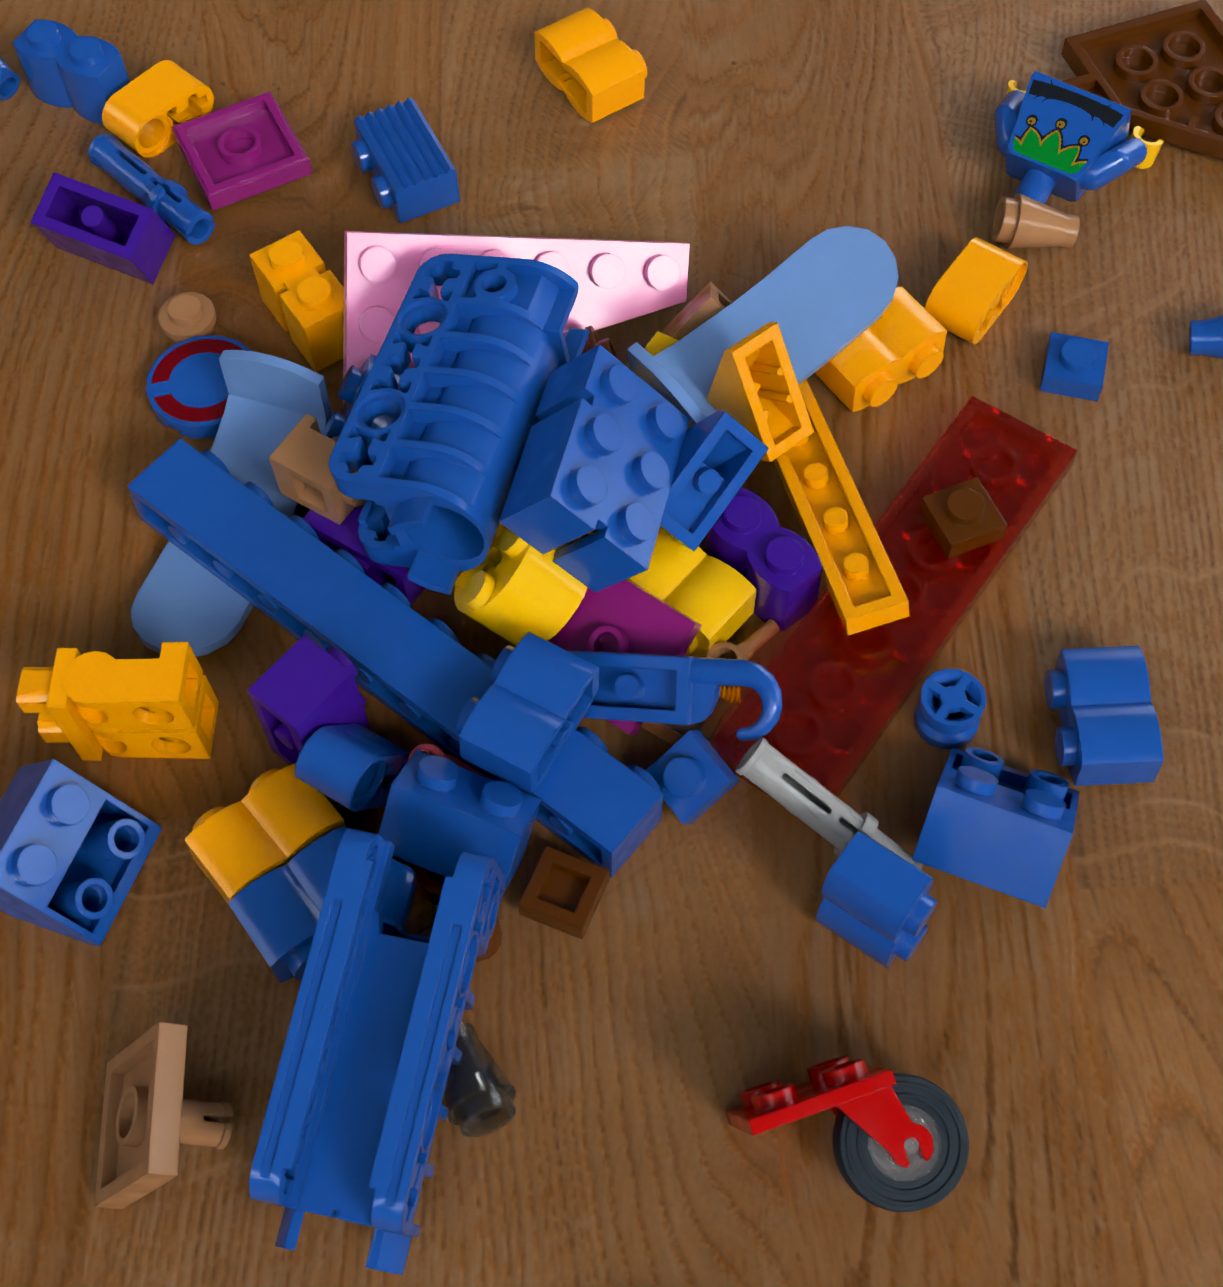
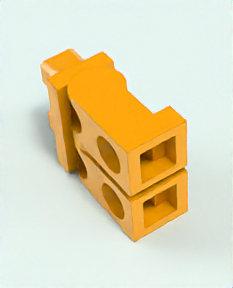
(123, 704)

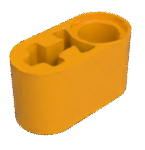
(154, 103)
(976, 289)

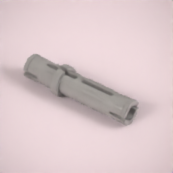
(810, 800)

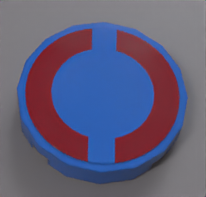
(189, 385)

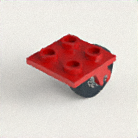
(892, 1133)

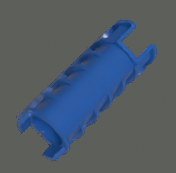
(462, 410)
(372, 1047)

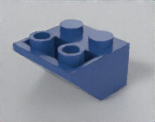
(999, 825)
(68, 851)

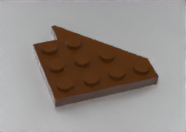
(1162, 70)

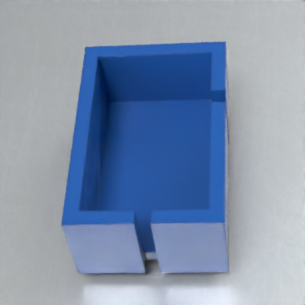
(597, 463)

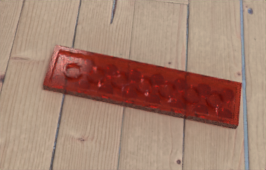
(849, 688)

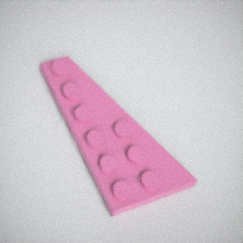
(613, 277)

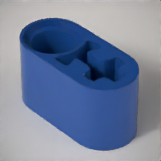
(351, 765)

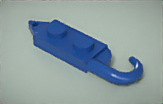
(677, 689)

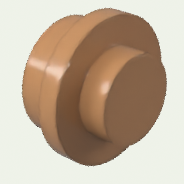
(187, 316)

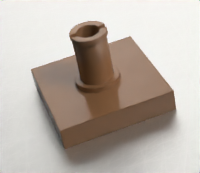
(150, 1119)

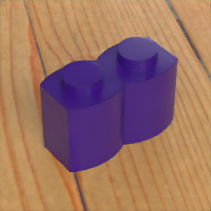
(768, 556)

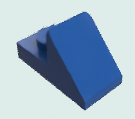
(709, 472)

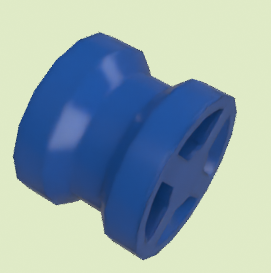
(948, 693)

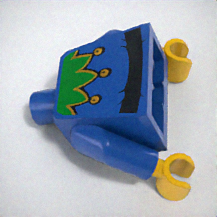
(1066, 139)

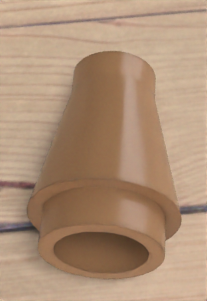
(1032, 224)

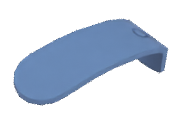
(816, 296)
(263, 406)

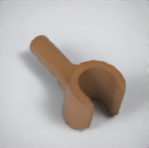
(746, 648)

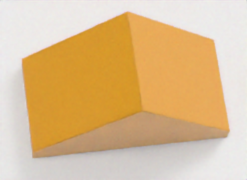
(761, 391)

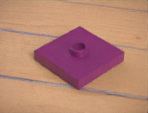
(241, 150)
(627, 621)

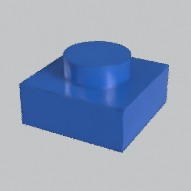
(1074, 366)
(692, 776)

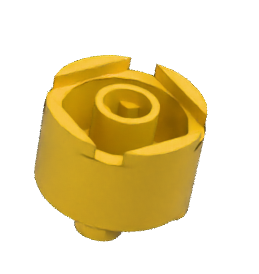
(518, 590)

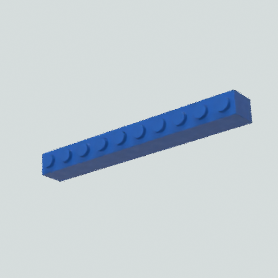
(398, 653)

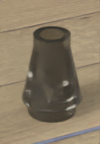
(477, 1088)

